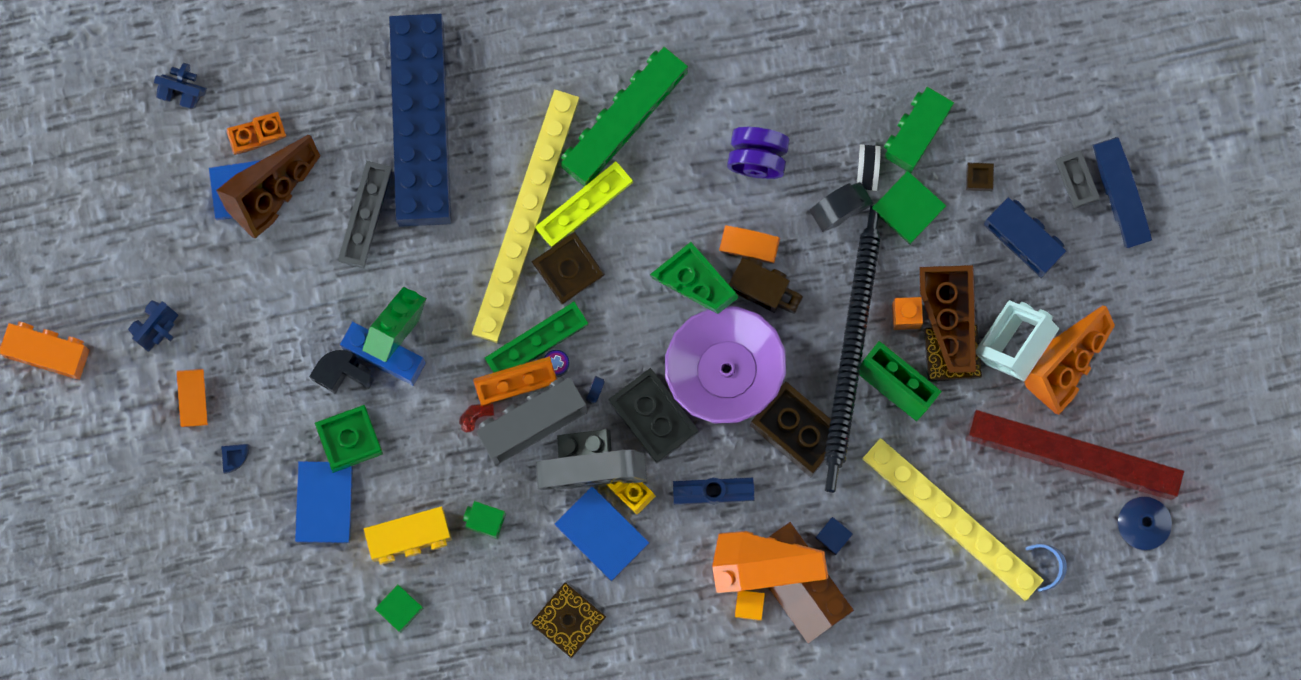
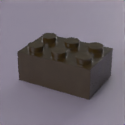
(795, 429)

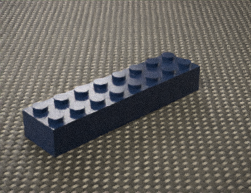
(420, 120)

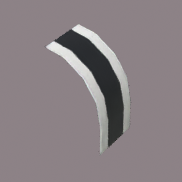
(869, 166)

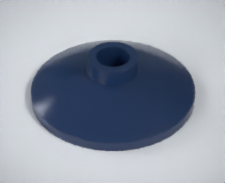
(1135, 532)

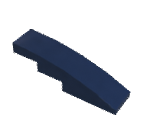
(1122, 192)

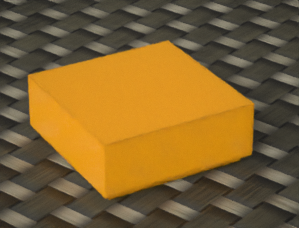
(749, 605)

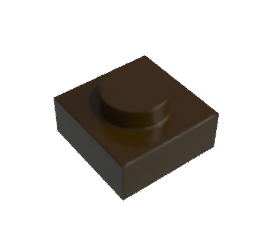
(979, 176)

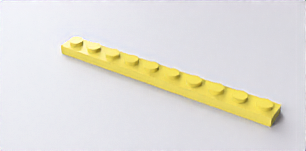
(525, 216)

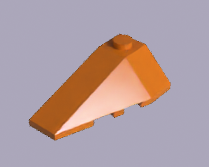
(1067, 359)
(756, 562)

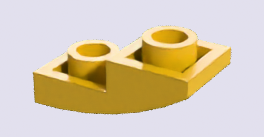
(634, 495)

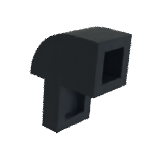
(840, 205)
(335, 366)

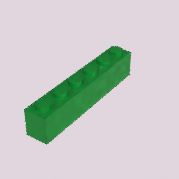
(624, 117)

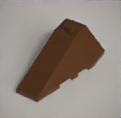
(262, 189)
(950, 305)

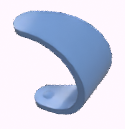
(1062, 565)

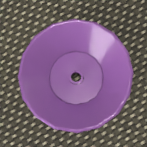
(720, 340)

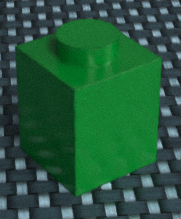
(484, 519)

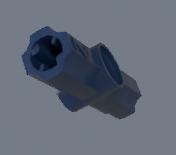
(731, 491)

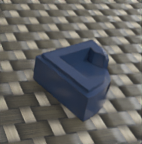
(234, 457)

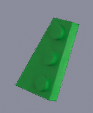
(696, 279)

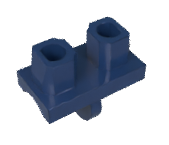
(168, 85)
(155, 327)

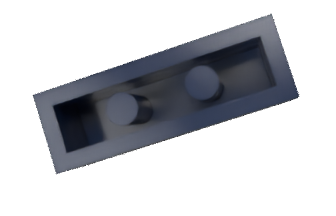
(1025, 236)

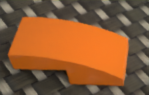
(256, 134)
(749, 244)
(192, 397)

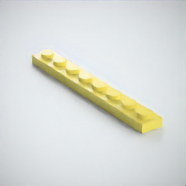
(953, 519)

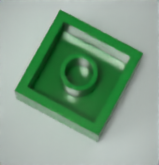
(399, 608)

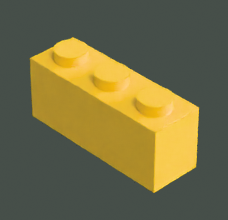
(408, 535)

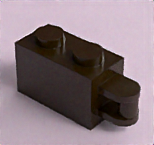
(763, 286)

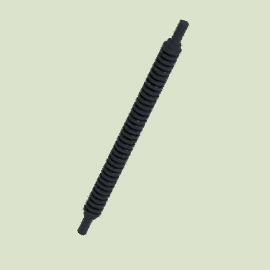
(852, 350)

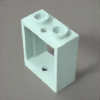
(1002, 331)

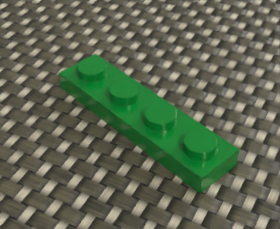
(538, 339)

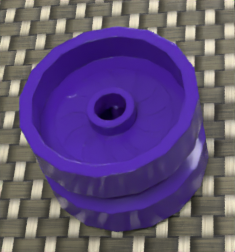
(758, 152)

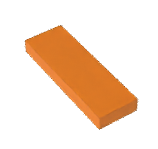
(515, 381)

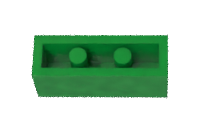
(917, 129)
(394, 324)
(898, 381)

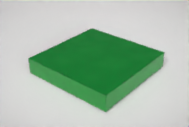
(908, 207)
(348, 438)

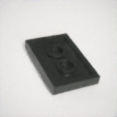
(653, 415)

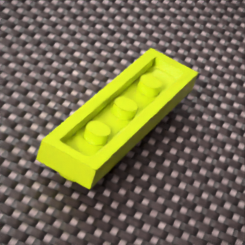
(584, 204)

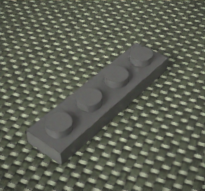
(365, 214)

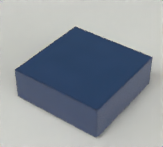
(834, 536)

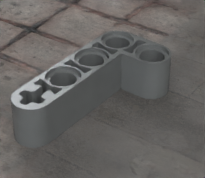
(591, 469)

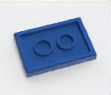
(323, 503)
(601, 533)

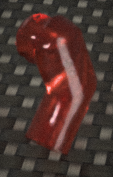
(472, 413)

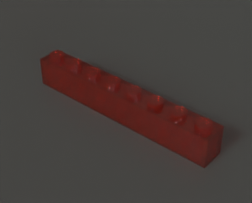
(1074, 455)

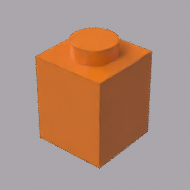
(907, 313)

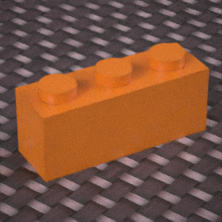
(44, 350)

